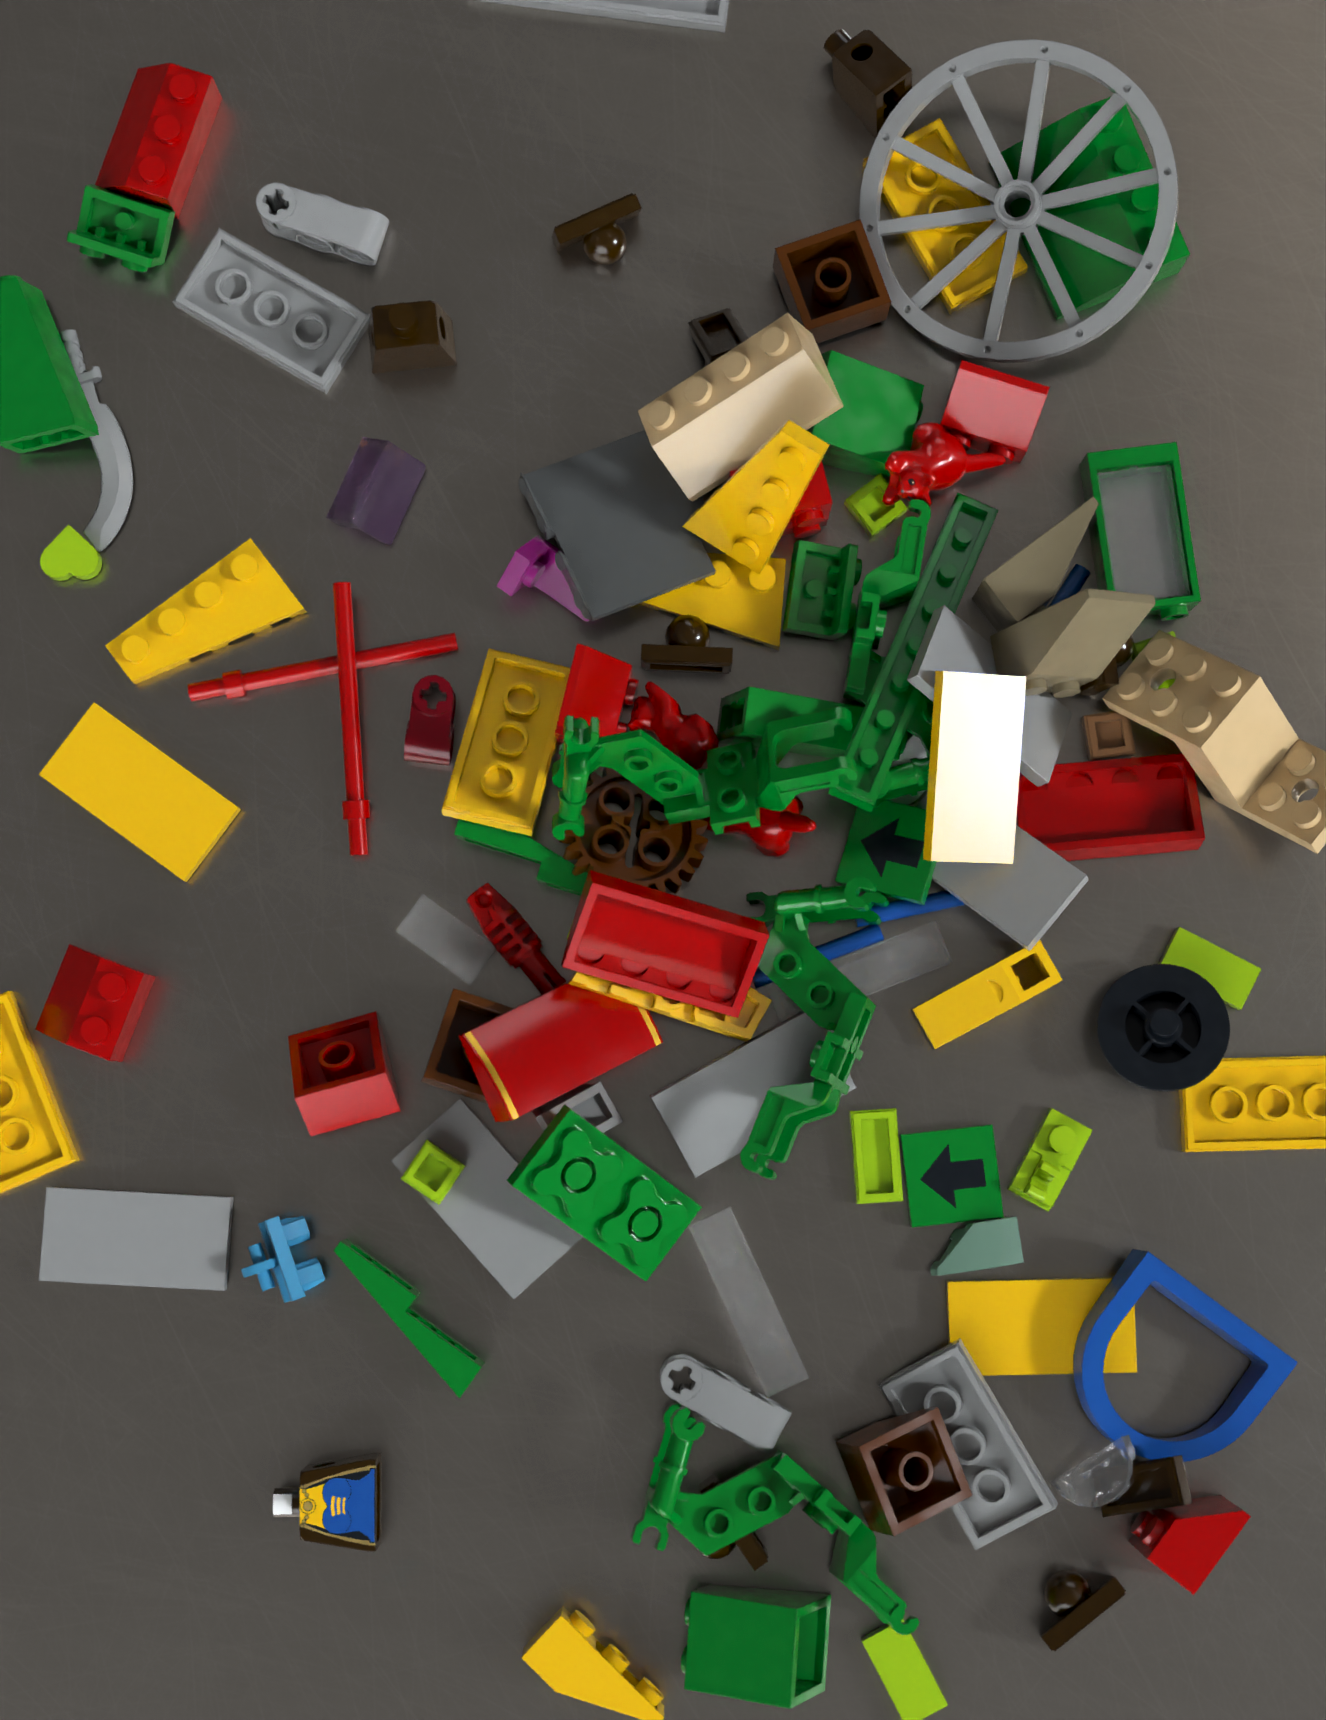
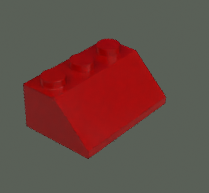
(161, 135)

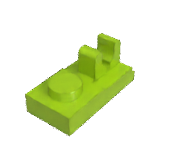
(1049, 1159)

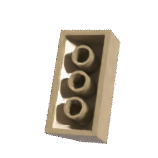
(739, 403)

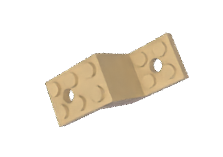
(1228, 735)

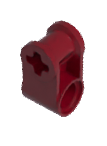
(429, 730)

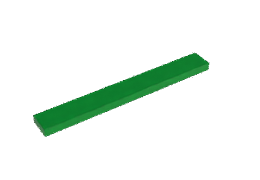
(892, 696)

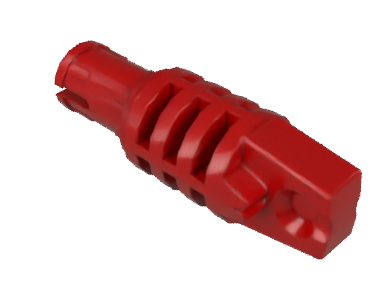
(513, 937)

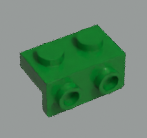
(122, 228)
(822, 590)

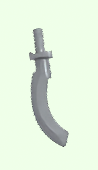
(110, 451)

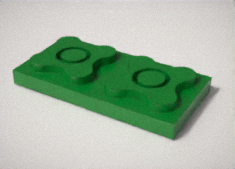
(604, 1193)

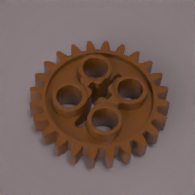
(675, 843)

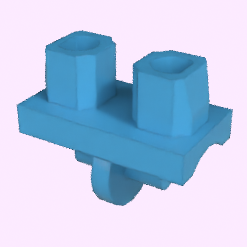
(291, 1277)

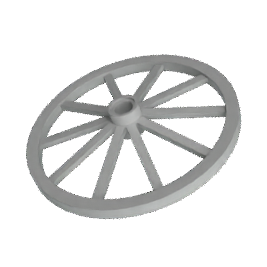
(1146, 266)

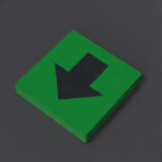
(889, 851)
(951, 1176)

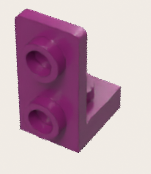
(536, 566)

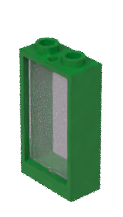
(1142, 526)

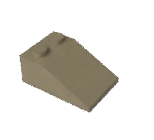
(1034, 574)
(1069, 640)

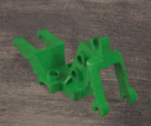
(883, 587)
(725, 791)
(824, 996)
(753, 1501)

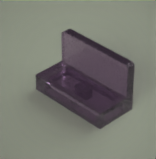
(377, 489)

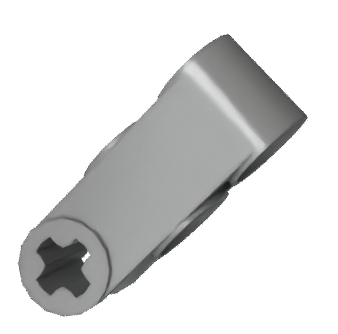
(322, 222)
(726, 1402)

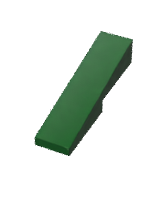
(553, 868)
(396, 1296)

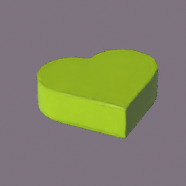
(70, 556)

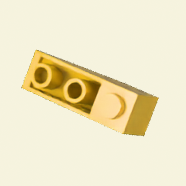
(987, 994)
(582, 1668)

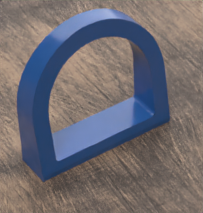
(1254, 1390)

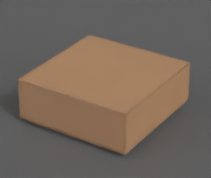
(1107, 736)

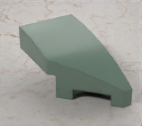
(981, 1247)

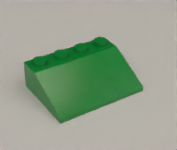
(1120, 217)

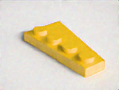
(760, 497)
(733, 599)
(219, 606)
(738, 1028)

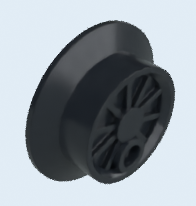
(1163, 1027)

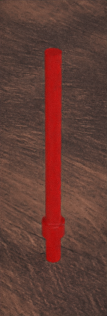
(236, 683)
(355, 807)

